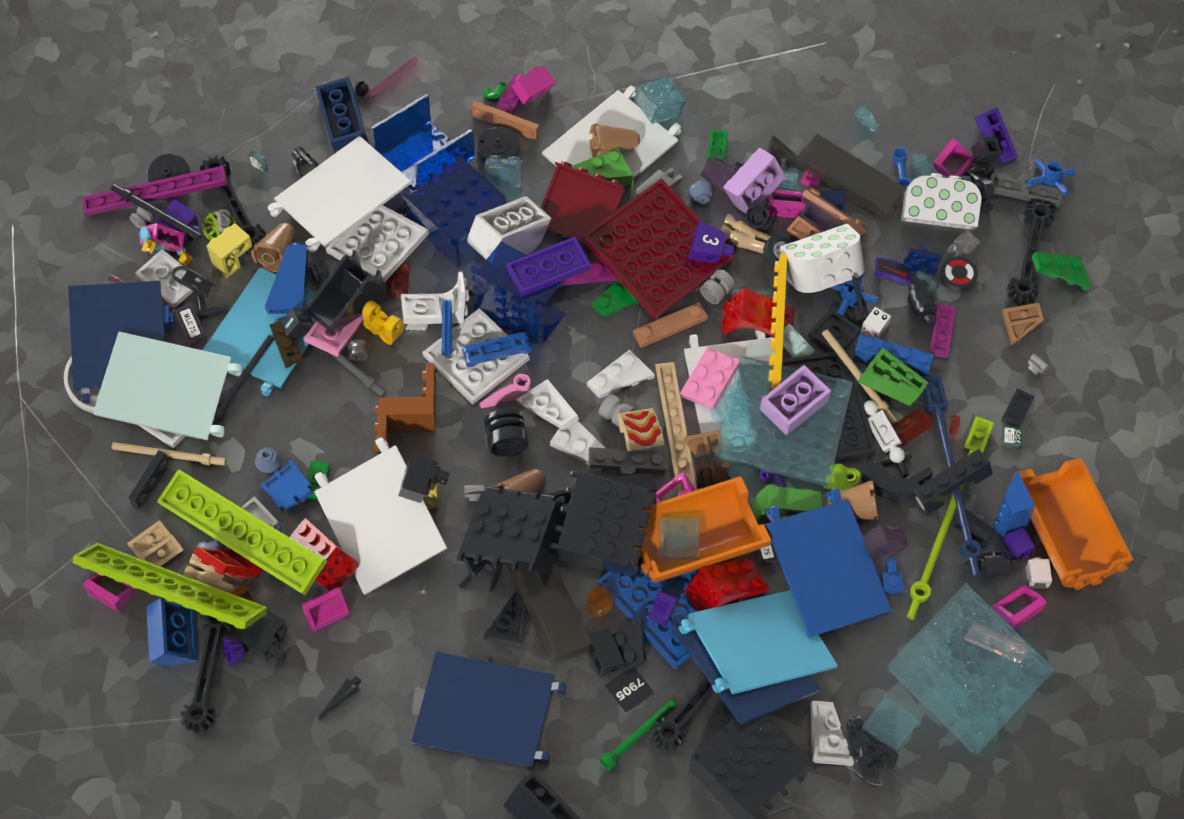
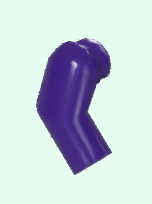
(773, 478)

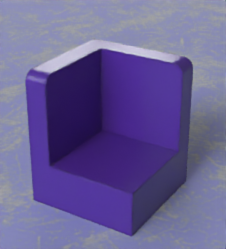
(1018, 544)
(663, 608)

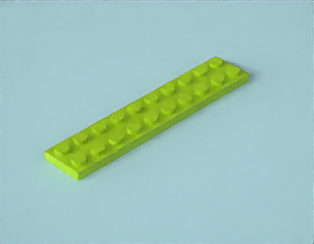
(242, 532)
(170, 585)

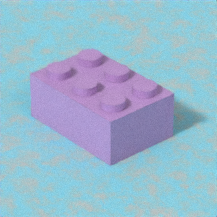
(754, 180)
(795, 400)

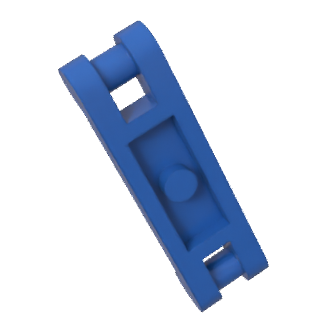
(496, 349)

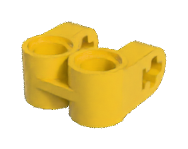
(379, 324)

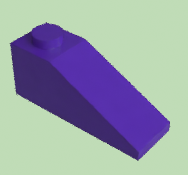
(992, 126)

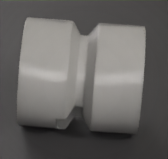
(718, 285)
(612, 406)

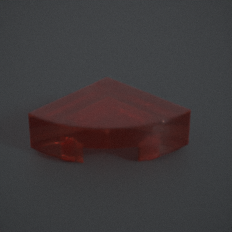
(954, 424)

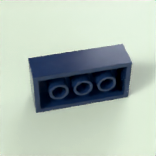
(341, 113)

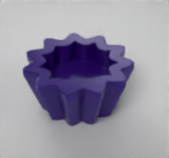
(233, 650)

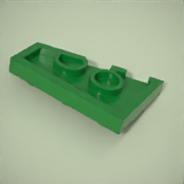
(1062, 266)
(613, 300)

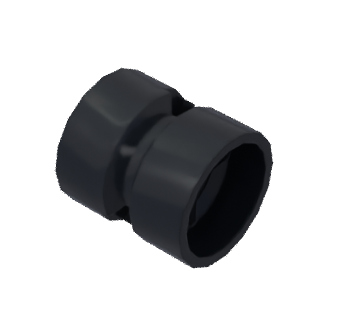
(760, 217)

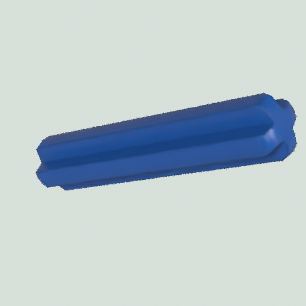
(446, 327)

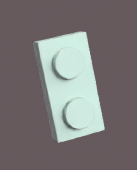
(795, 343)

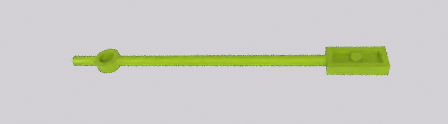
(976, 440)

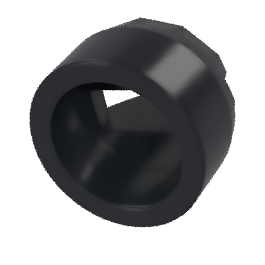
(363, 88)

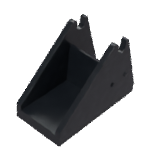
(345, 294)

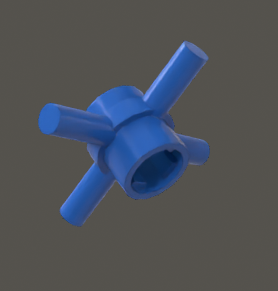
(1052, 175)
(849, 297)

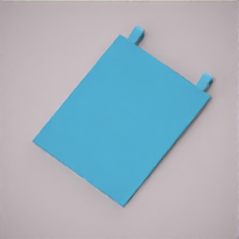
(248, 327)
(758, 642)

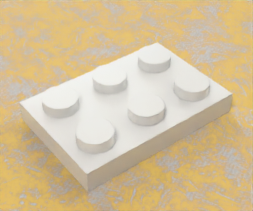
(158, 269)

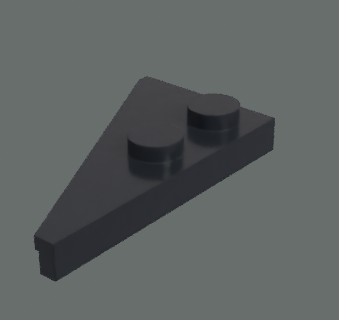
(510, 623)

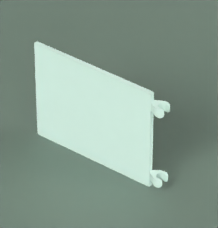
(164, 386)

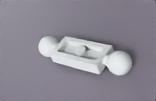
(884, 432)

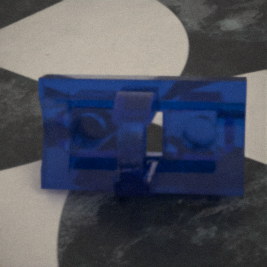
(916, 261)

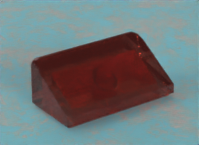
(398, 282)
(912, 426)

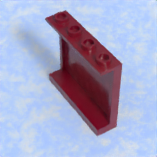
(579, 200)

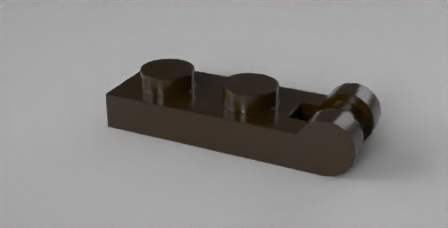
(286, 345)

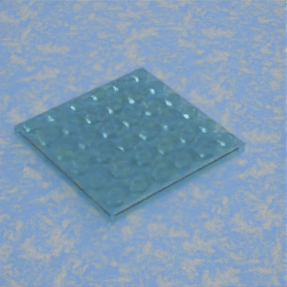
(756, 442)
(962, 682)

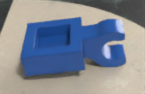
(891, 580)

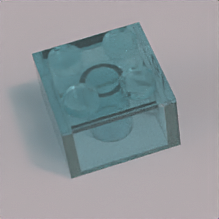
(660, 100)
(504, 171)

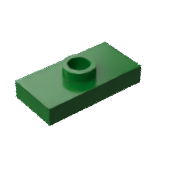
(717, 143)
(314, 468)

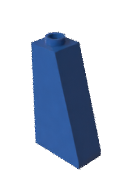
(290, 282)

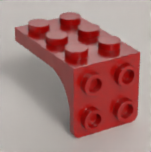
(752, 311)
(228, 562)
(339, 564)
(725, 582)

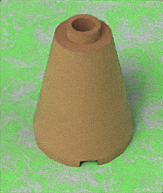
(609, 138)
(272, 247)
(530, 481)
(862, 501)

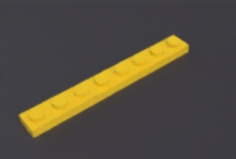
(778, 326)

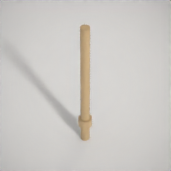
(882, 405)
(205, 459)

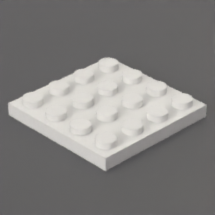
(381, 241)
(482, 378)

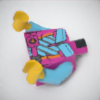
(165, 238)

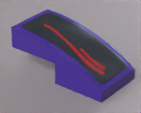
(892, 269)

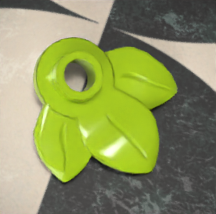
(840, 480)

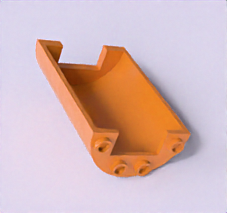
(1076, 525)
(725, 529)

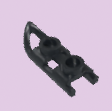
(188, 281)

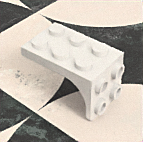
(428, 307)

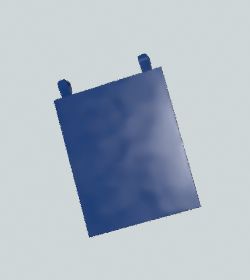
(827, 566)

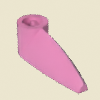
(509, 392)

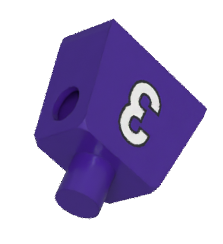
(709, 244)

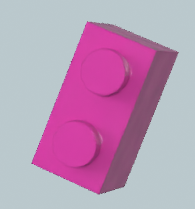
(533, 84)

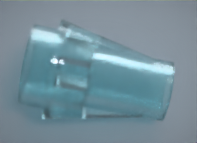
(865, 117)

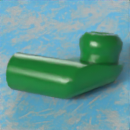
(494, 94)

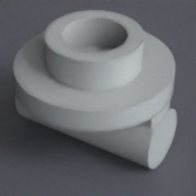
(1037, 365)
(473, 492)

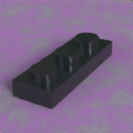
(149, 479)

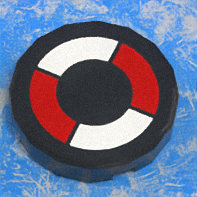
(958, 273)

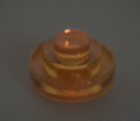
(599, 601)

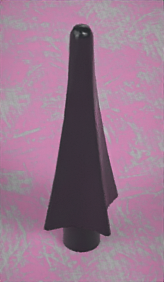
(346, 690)

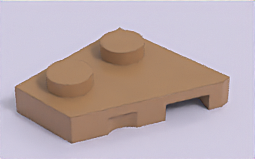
(1021, 320)
(705, 443)

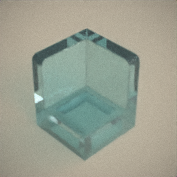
(791, 176)

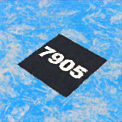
(629, 689)

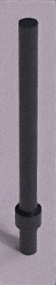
(129, 196)
(243, 376)

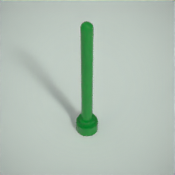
(609, 760)

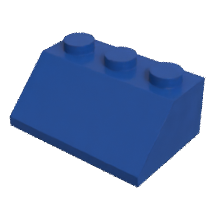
(1015, 508)
(171, 633)

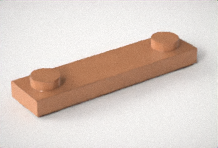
(505, 120)
(814, 196)
(670, 325)

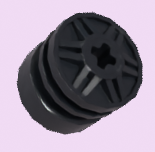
(506, 432)

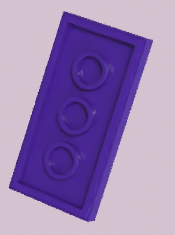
(548, 266)

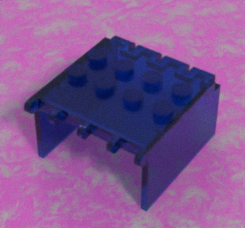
(416, 144)
(450, 205)
(503, 303)

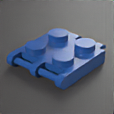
(288, 487)

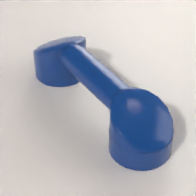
(900, 160)

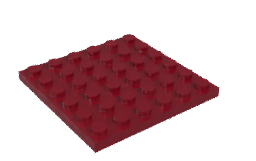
(650, 246)

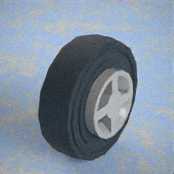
(771, 248)

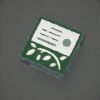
(258, 161)
(1011, 437)

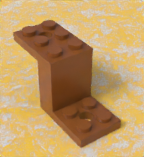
(408, 413)

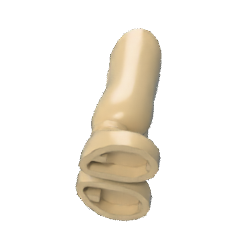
(744, 235)
(209, 576)

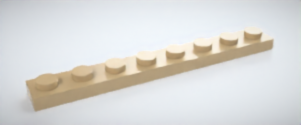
(674, 422)

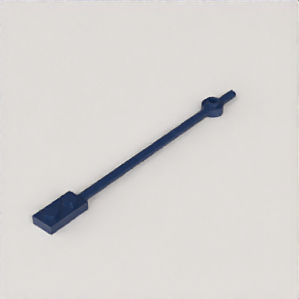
(937, 402)

